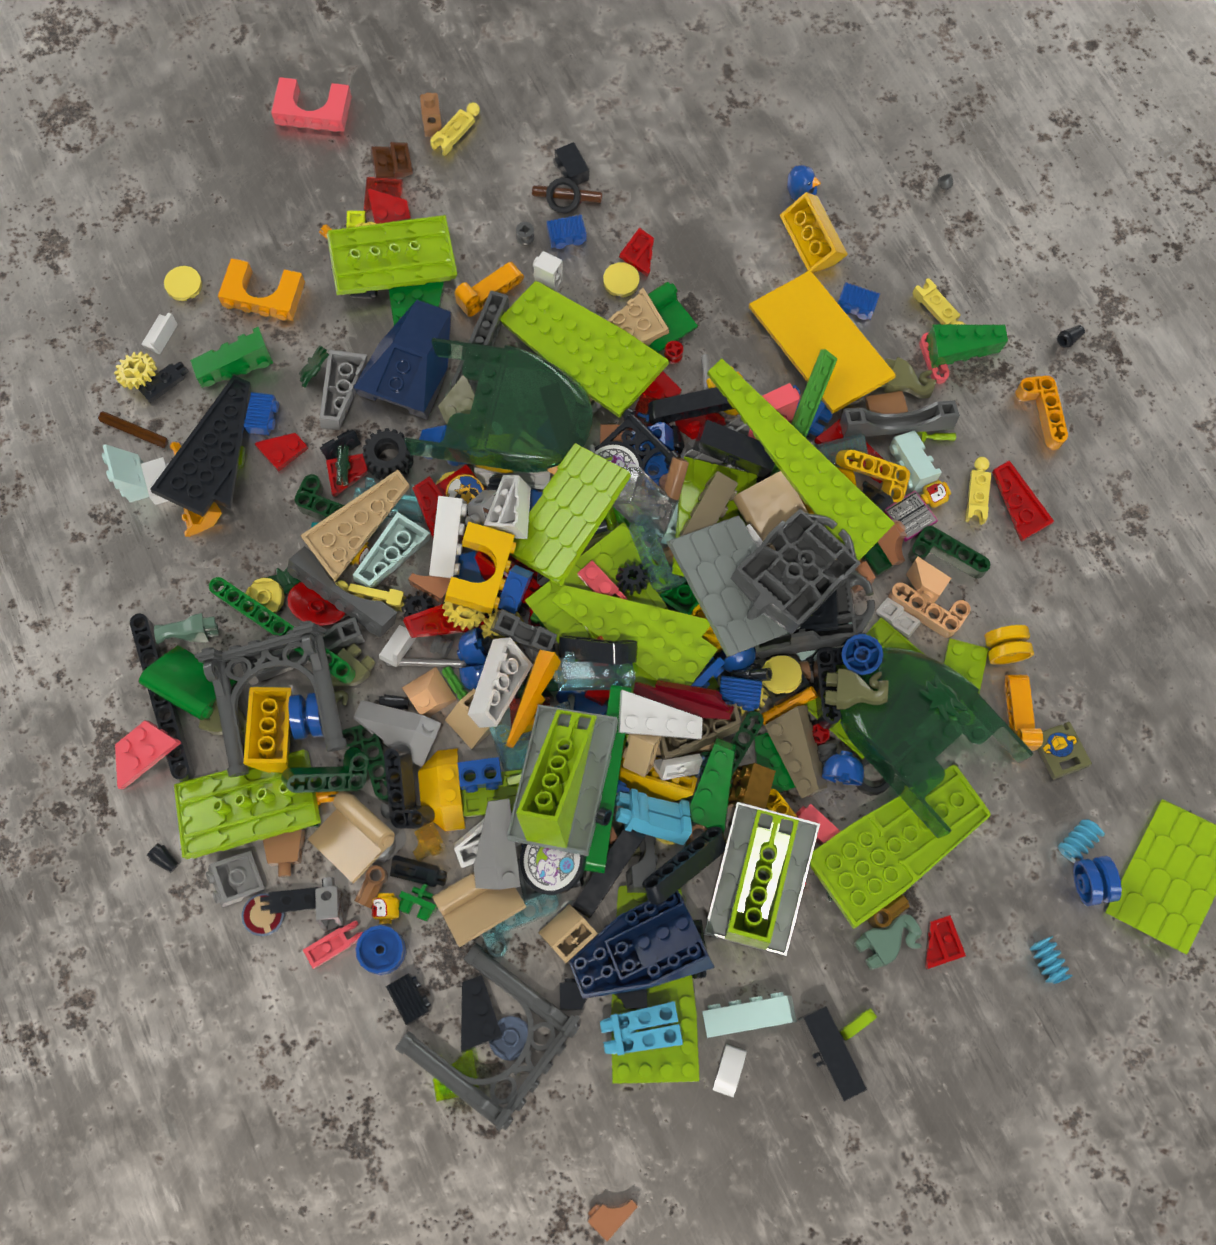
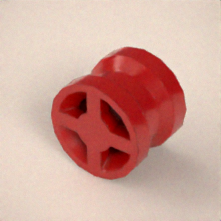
(676, 348)
(821, 733)

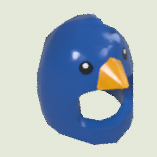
(800, 181)

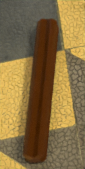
(566, 193)
(133, 429)

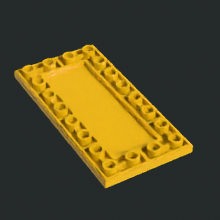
(808, 319)

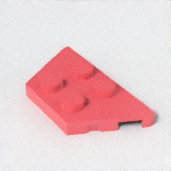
(141, 751)

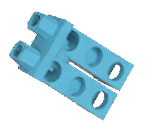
(654, 816)
(630, 1040)

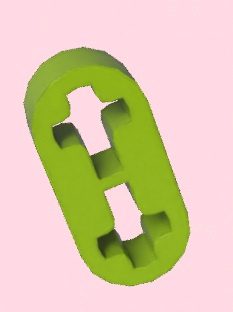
(858, 1024)

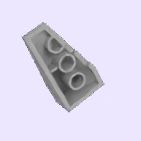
(399, 728)
(496, 856)

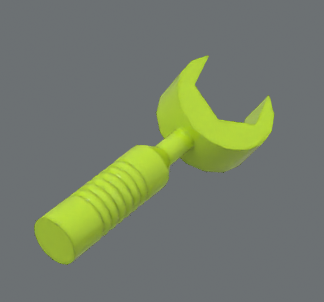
(937, 436)

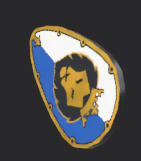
(464, 487)

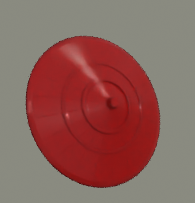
(310, 606)

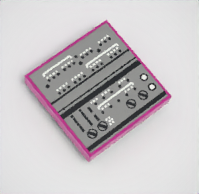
(912, 513)

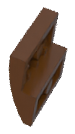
(391, 161)

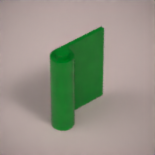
(673, 315)
(182, 682)

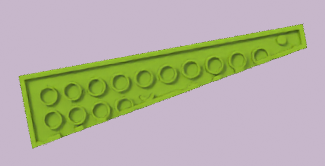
(803, 465)

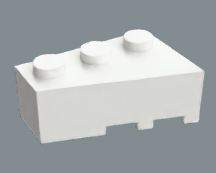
(510, 507)
(467, 845)

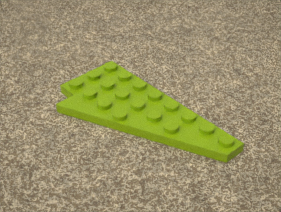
(667, 641)

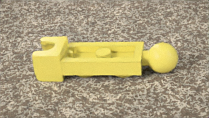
(455, 128)
(937, 304)
(979, 491)
(393, 598)

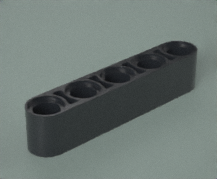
(687, 406)
(684, 865)
(601, 883)

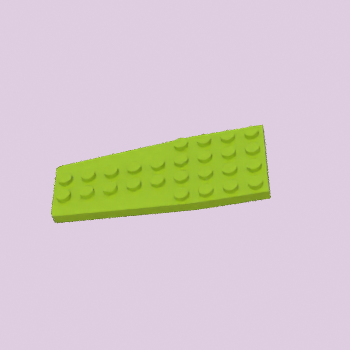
(595, 352)
(893, 848)
(667, 1063)

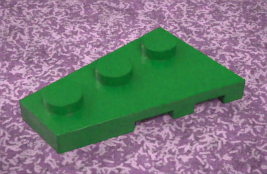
(768, 756)

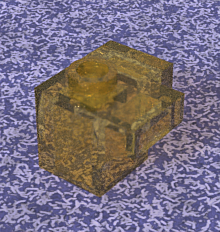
(428, 842)

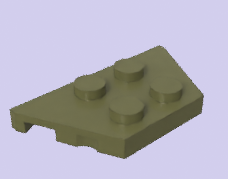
(458, 399)

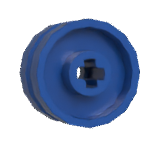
(304, 716)
(1097, 880)
(369, 944)

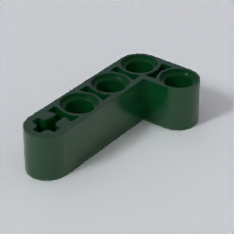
(315, 499)
(952, 555)
(741, 748)
(374, 763)
(298, 778)

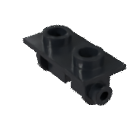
(347, 438)

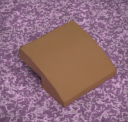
(887, 403)

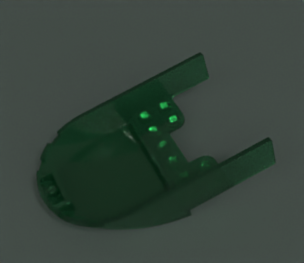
(521, 412)
(907, 736)

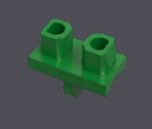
(426, 908)

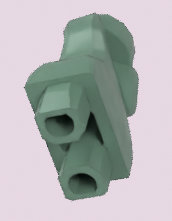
(192, 629)
(886, 942)

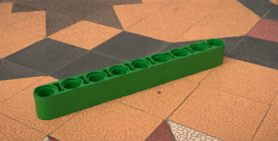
(274, 623)
(599, 847)

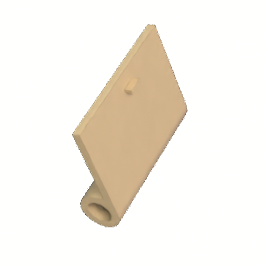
(768, 504)
(352, 836)
(475, 910)

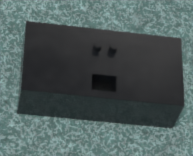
(733, 448)
(832, 1054)

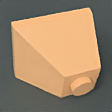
(927, 579)
(429, 693)

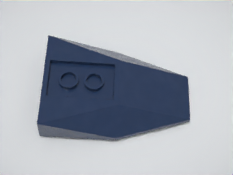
(405, 363)
(641, 950)

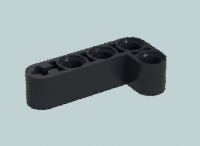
(599, 650)
(821, 669)
(401, 791)

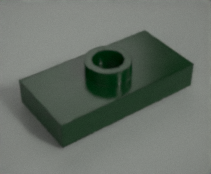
(877, 560)

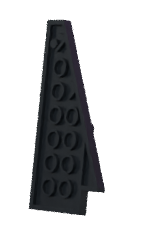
(209, 458)

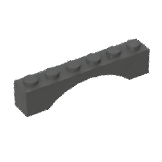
(935, 417)
(370, 613)
(336, 638)

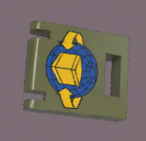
(1061, 745)

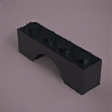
(572, 999)

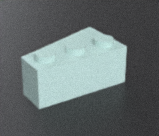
(910, 454)

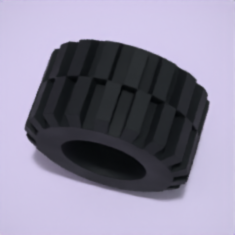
(381, 442)

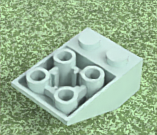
(125, 472)

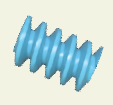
(1079, 839)
(1050, 961)

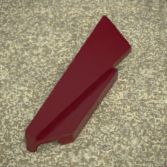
(690, 699)

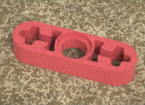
(943, 369)

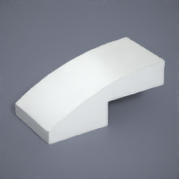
(897, 617)
(729, 1070)

